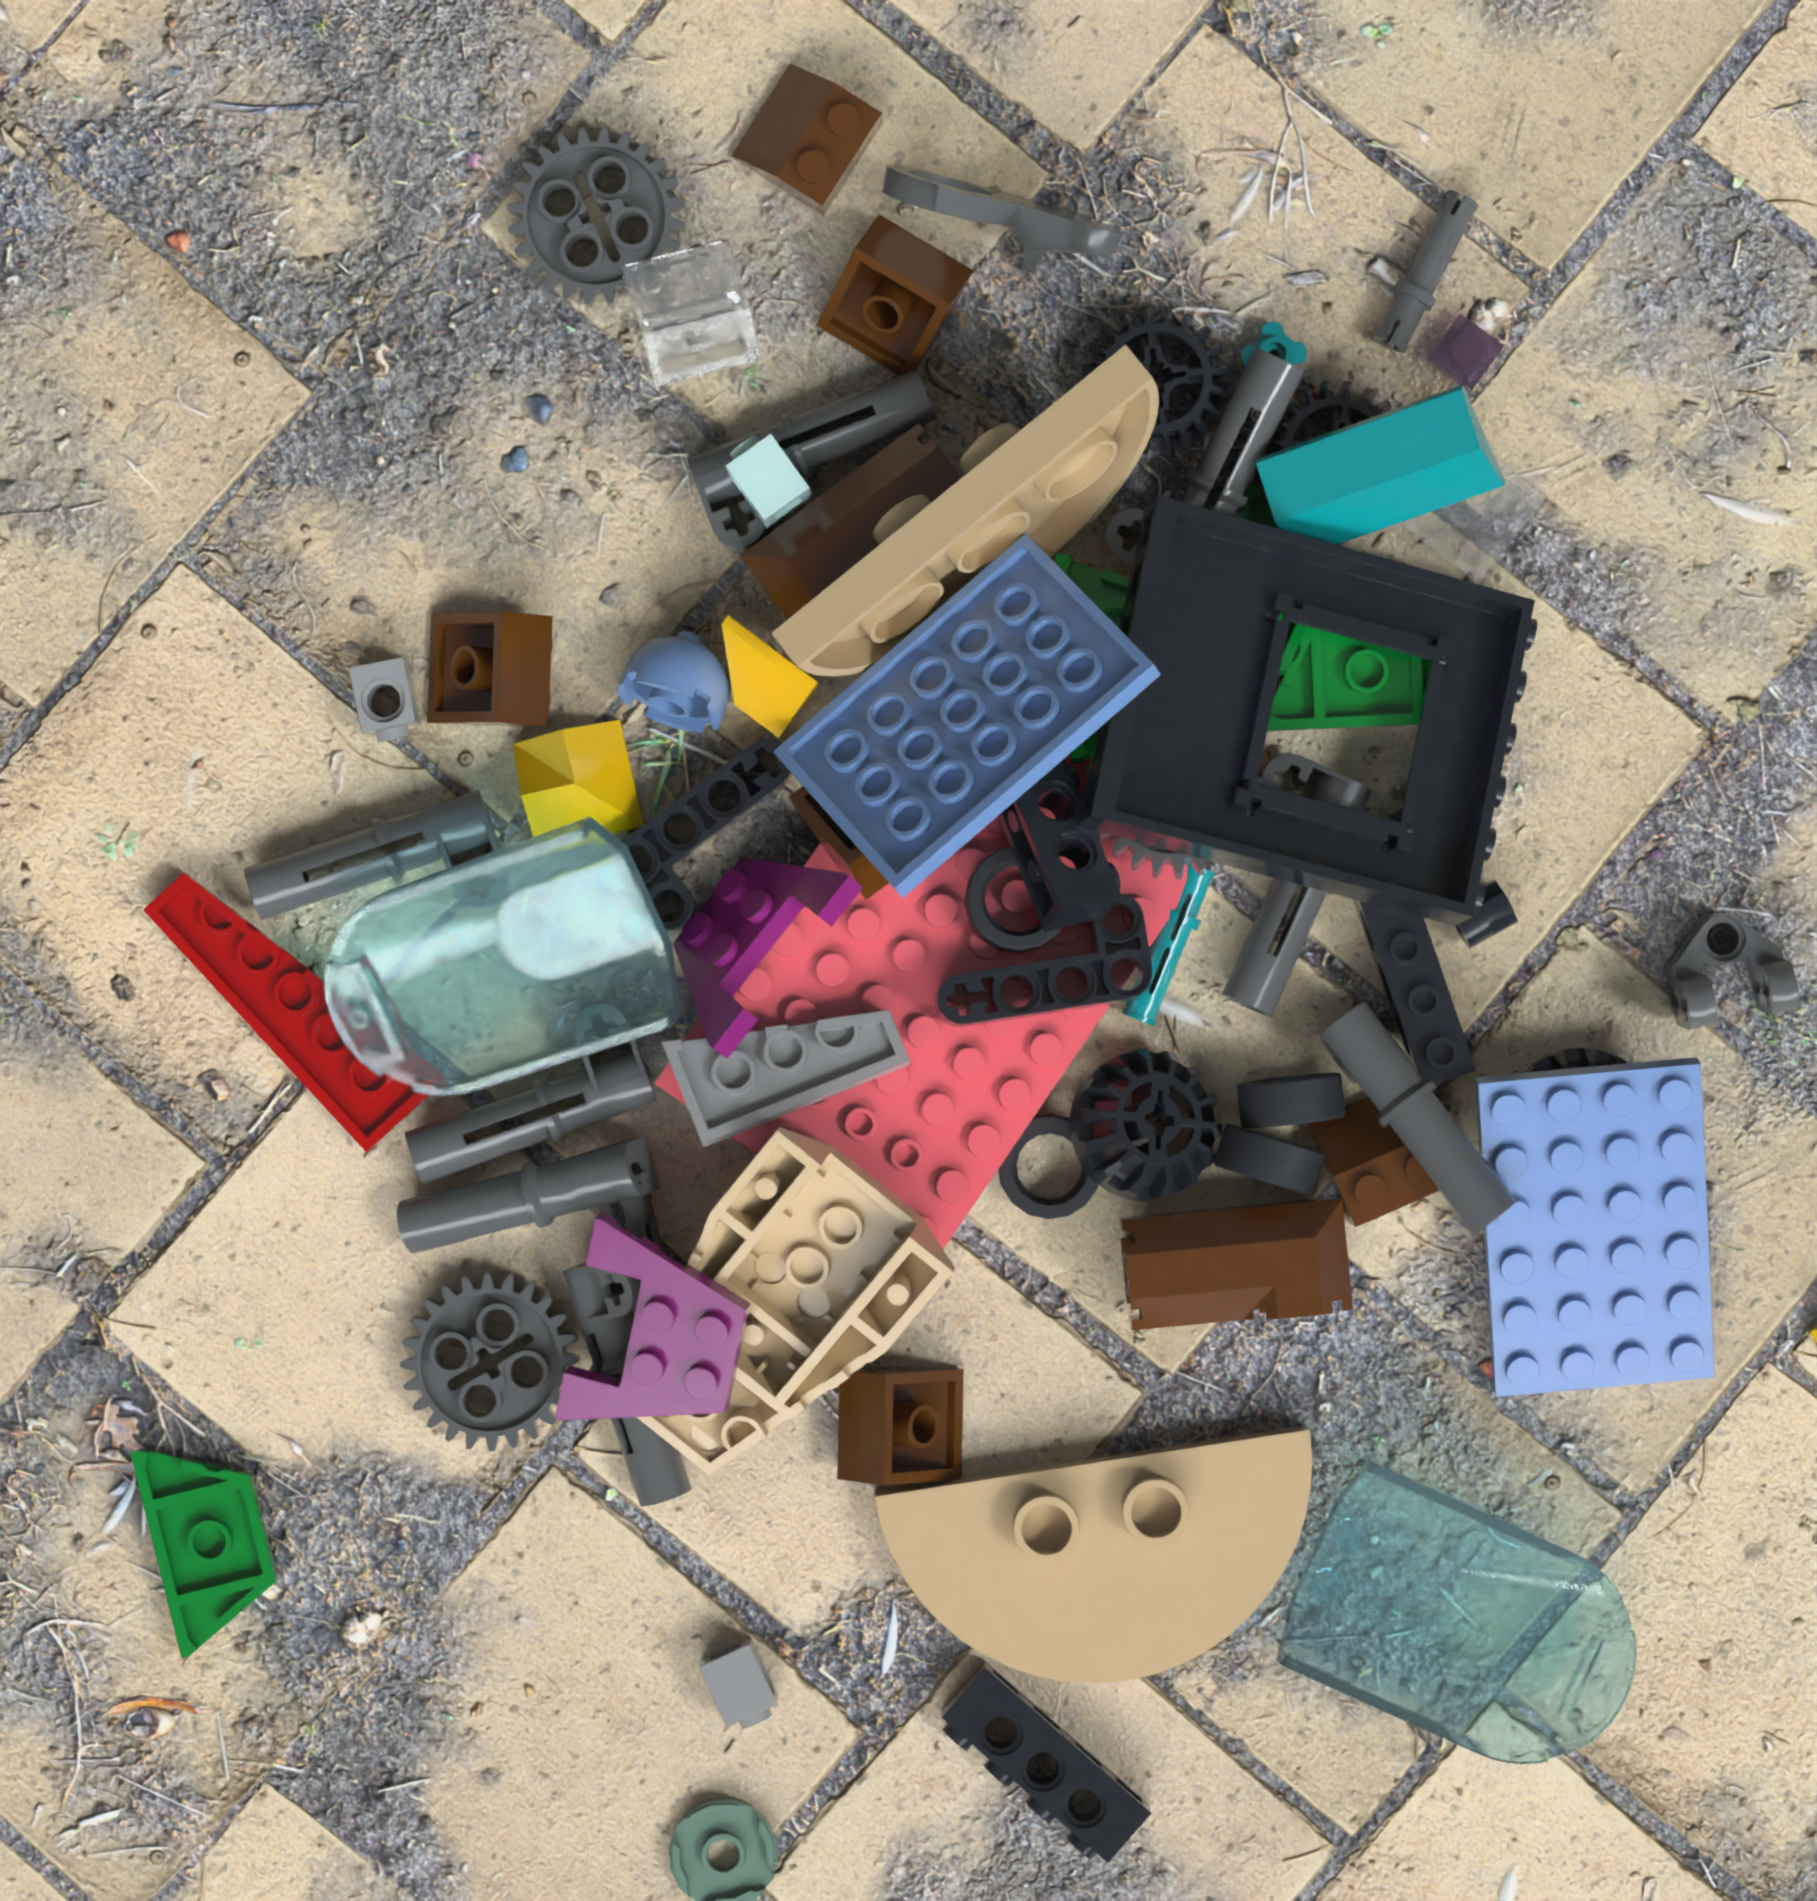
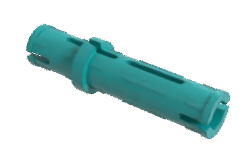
(1148, 1003)

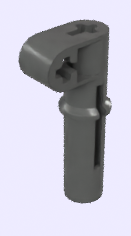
(1264, 385)
(897, 406)
(446, 827)
(1258, 975)
(608, 1091)
(1417, 1116)
(528, 1195)
(606, 1316)

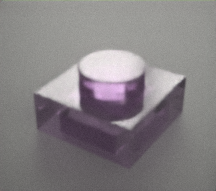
(1465, 352)

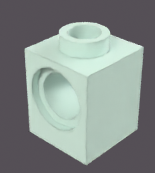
(767, 478)

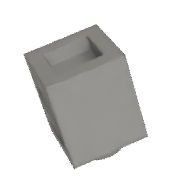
(368, 680)
(739, 1684)

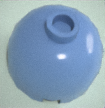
(678, 682)

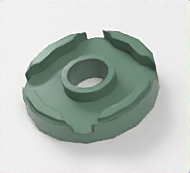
(730, 1821)

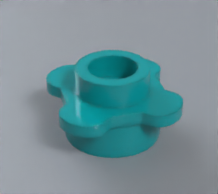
(1274, 339)

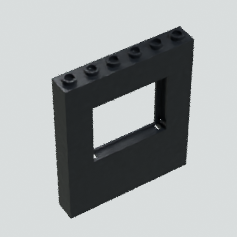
(1180, 751)

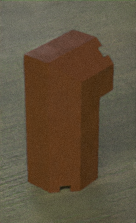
(838, 526)
(1235, 1260)

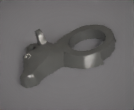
(1036, 223)

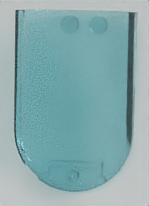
(504, 965)
(1459, 1622)

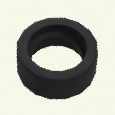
(983, 922)
(1290, 1100)
(1269, 1159)
(1025, 1200)

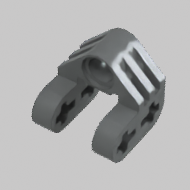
(1691, 992)

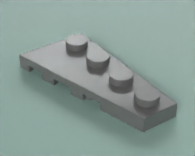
(781, 1070)

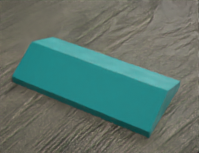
(1381, 470)

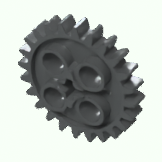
(552, 237)
(464, 1318)

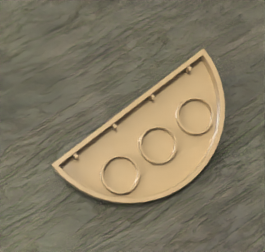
(1016, 482)
(1105, 1558)

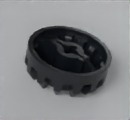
(1124, 1150)

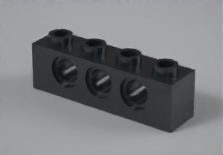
(1059, 892)
(1416, 992)
(992, 1695)

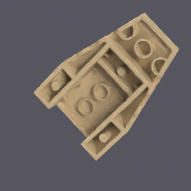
(829, 1281)

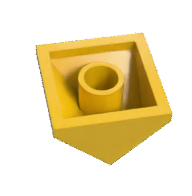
(763, 680)
(576, 777)

